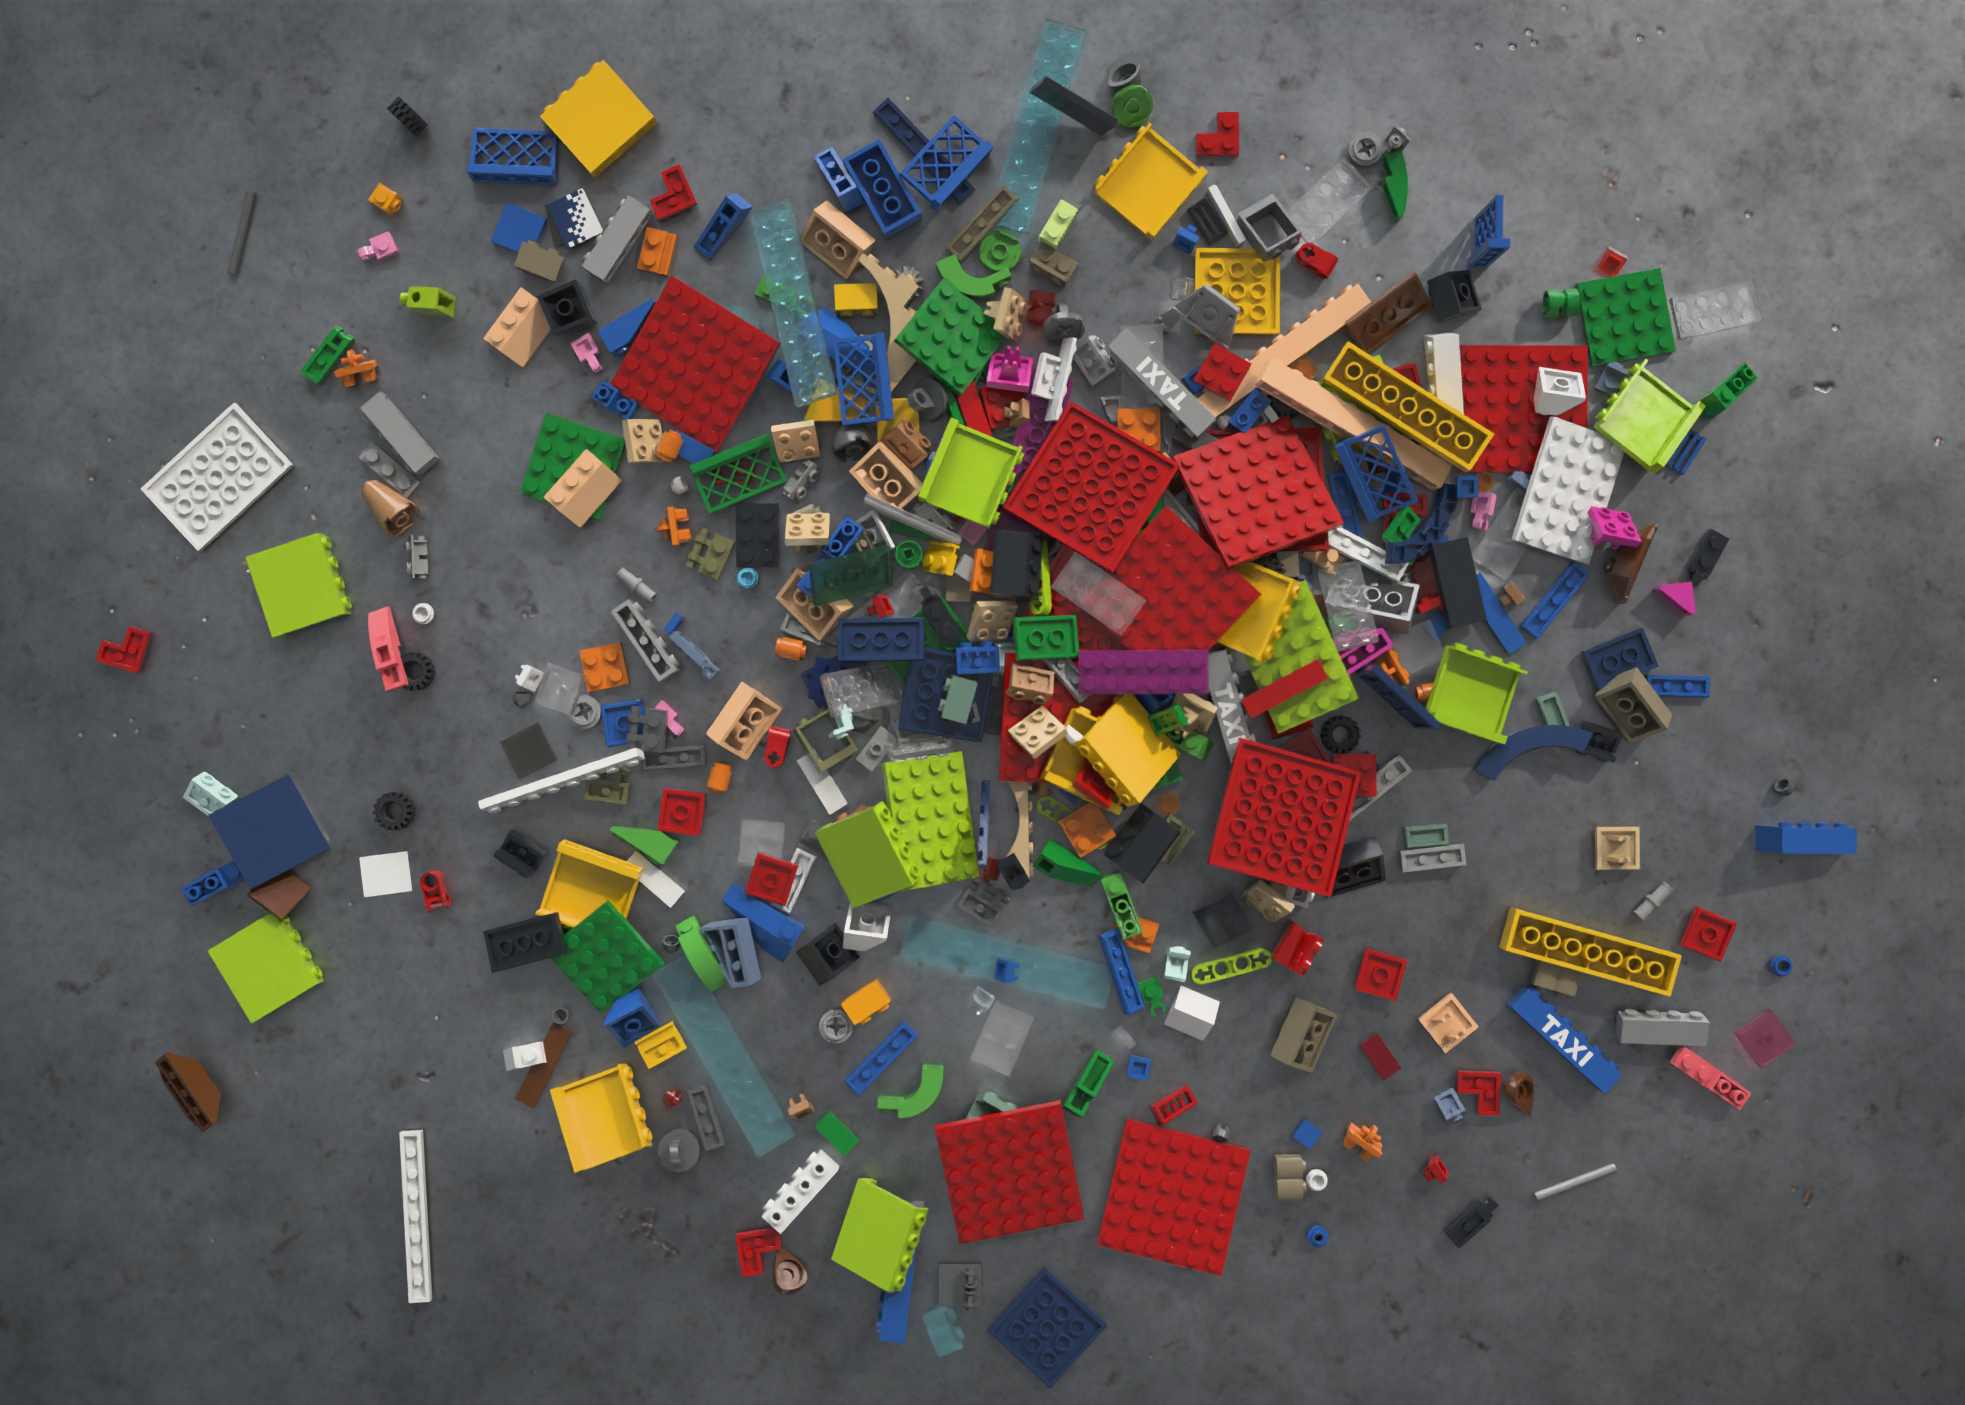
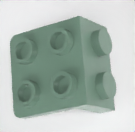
(988, 1103)

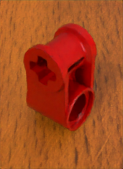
(1318, 260)
(777, 741)
(434, 893)

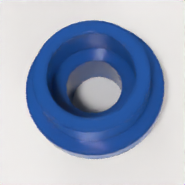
(1787, 965)
(1317, 1230)

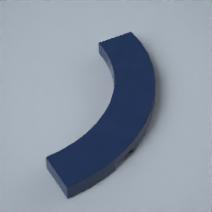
(1429, 533)
(1529, 740)

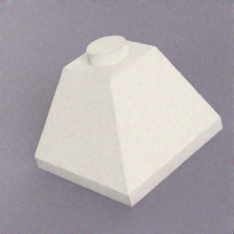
(1557, 391)
(866, 926)

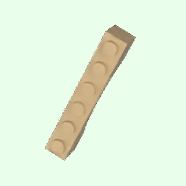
(1021, 845)

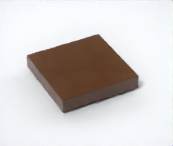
(280, 894)

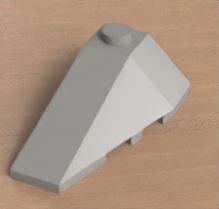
(1393, 604)

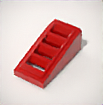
(1176, 1112)

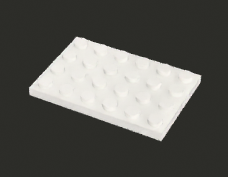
(1569, 476)
(217, 477)

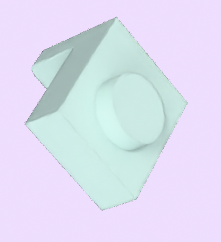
(844, 726)
(1176, 964)

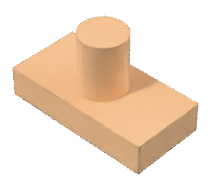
(1323, 559)

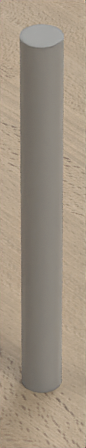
(1575, 1182)

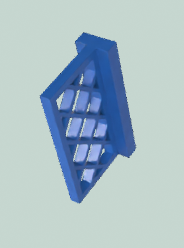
(962, 170)
(513, 173)
(1489, 235)
(882, 378)
(1357, 475)

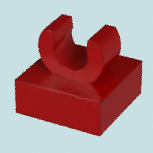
(881, 606)
(1436, 1169)

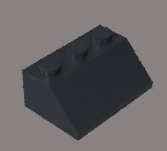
(1016, 565)
(1142, 843)
(1359, 866)

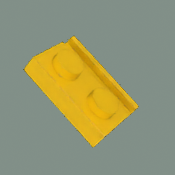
(940, 558)
(660, 1044)

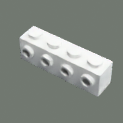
(800, 1190)

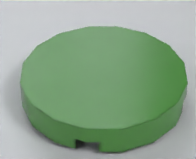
(1132, 105)
(1000, 251)

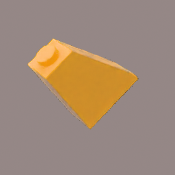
(830, 411)

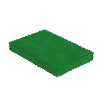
(1046, 637)

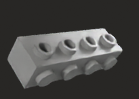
(617, 239)
(400, 434)
(645, 640)
(1662, 1028)

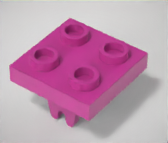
(1010, 371)
(1612, 527)

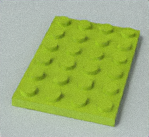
(1302, 642)
(933, 816)

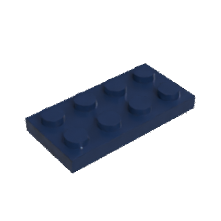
(881, 639)

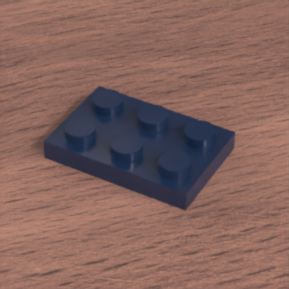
(1618, 656)

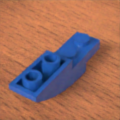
(840, 544)
(212, 883)

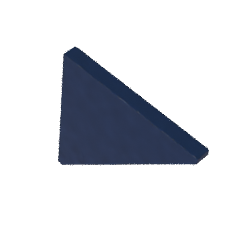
(983, 828)

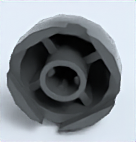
(852, 442)

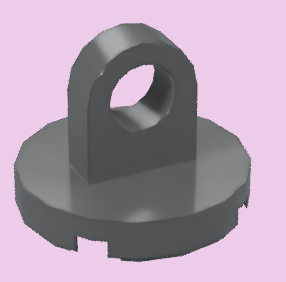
(1063, 325)
(929, 398)
(679, 1150)

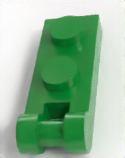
(327, 355)

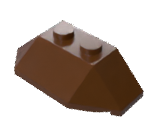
(1626, 563)
(190, 1089)

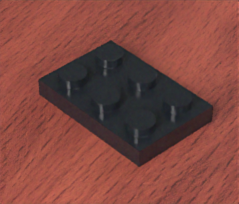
(757, 535)

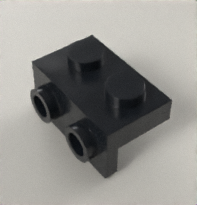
(1603, 742)
(520, 854)

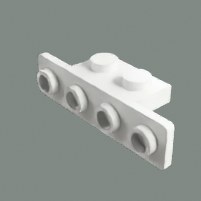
(1052, 378)

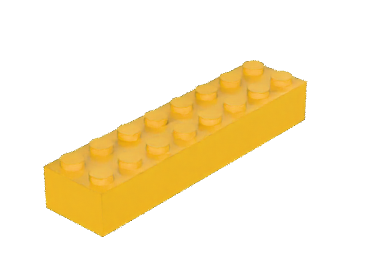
(1407, 407)
(1590, 951)

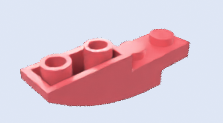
(385, 649)
(1710, 1077)

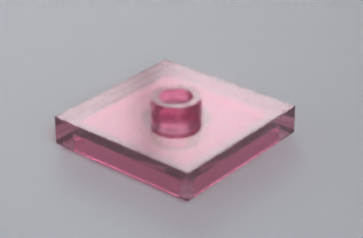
(1765, 1038)

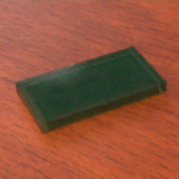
(850, 575)

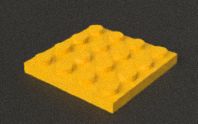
(1246, 283)

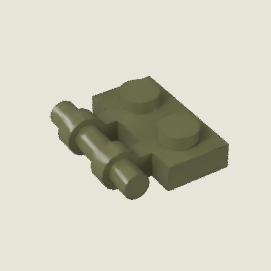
(716, 555)
(609, 791)

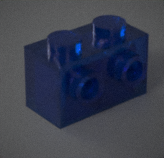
(821, 667)

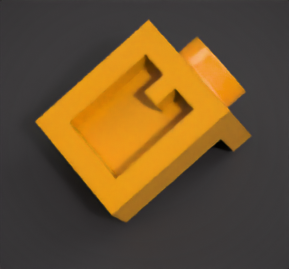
(386, 199)

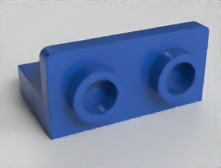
(1249, 411)
(977, 658)

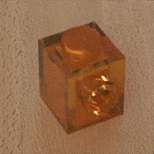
(1304, 365)

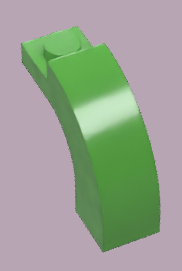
(972, 287)
(700, 955)
(921, 1099)

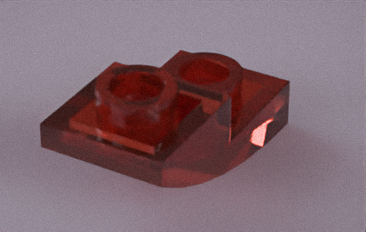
(1424, 575)

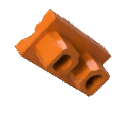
(347, 373)
(678, 536)
(1389, 663)
(1366, 1139)

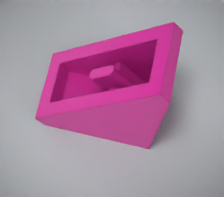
(1679, 596)

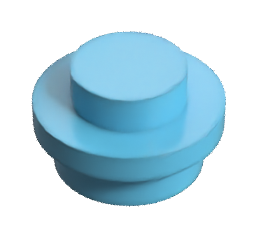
(747, 578)

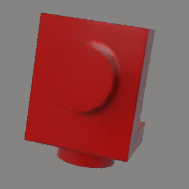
(1427, 603)

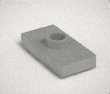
(874, 749)

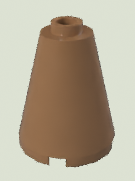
(389, 508)

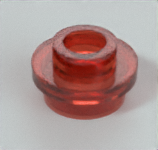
(672, 1098)

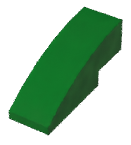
(1396, 183)
(1088, 1084)

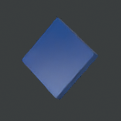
(517, 226)
(616, 721)

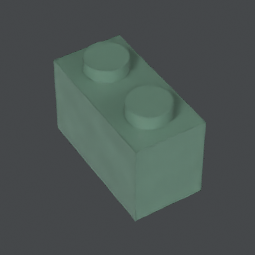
(957, 699)

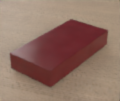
(1380, 1056)

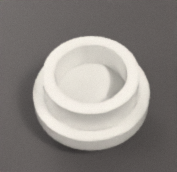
(423, 613)
(1316, 1180)

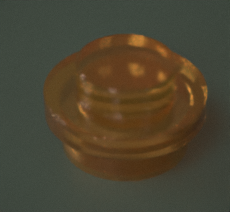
(1485, 481)
(1170, 802)

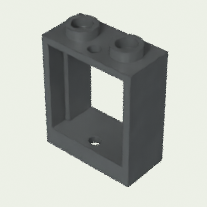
(1267, 206)

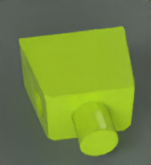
(429, 301)

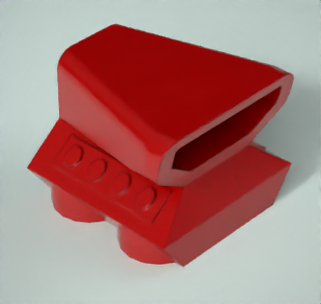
(1296, 948)

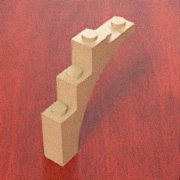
(897, 294)

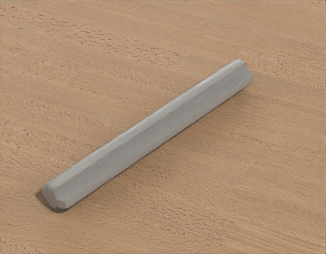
(911, 520)

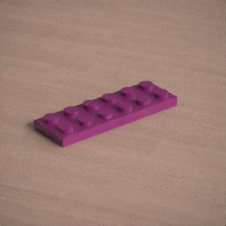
(1144, 671)

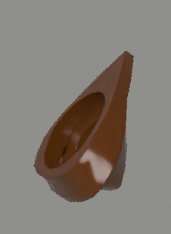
(1520, 1092)
(788, 1273)

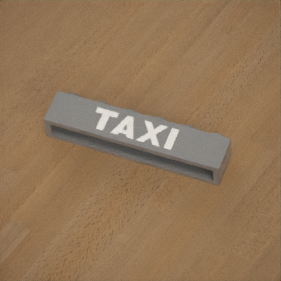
(1162, 384)
(1227, 699)

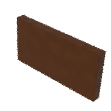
(1388, 313)

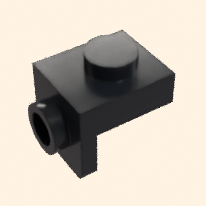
(1013, 872)

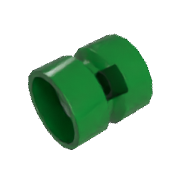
(1562, 303)
(909, 555)

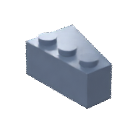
(735, 950)

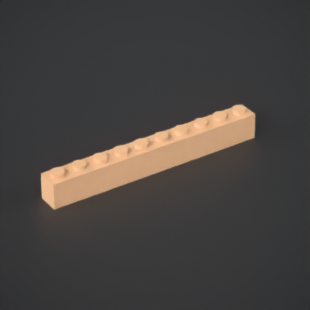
(1300, 340)
(1348, 421)

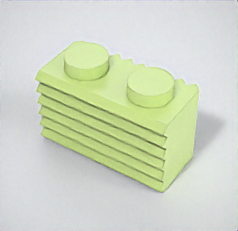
(1058, 224)

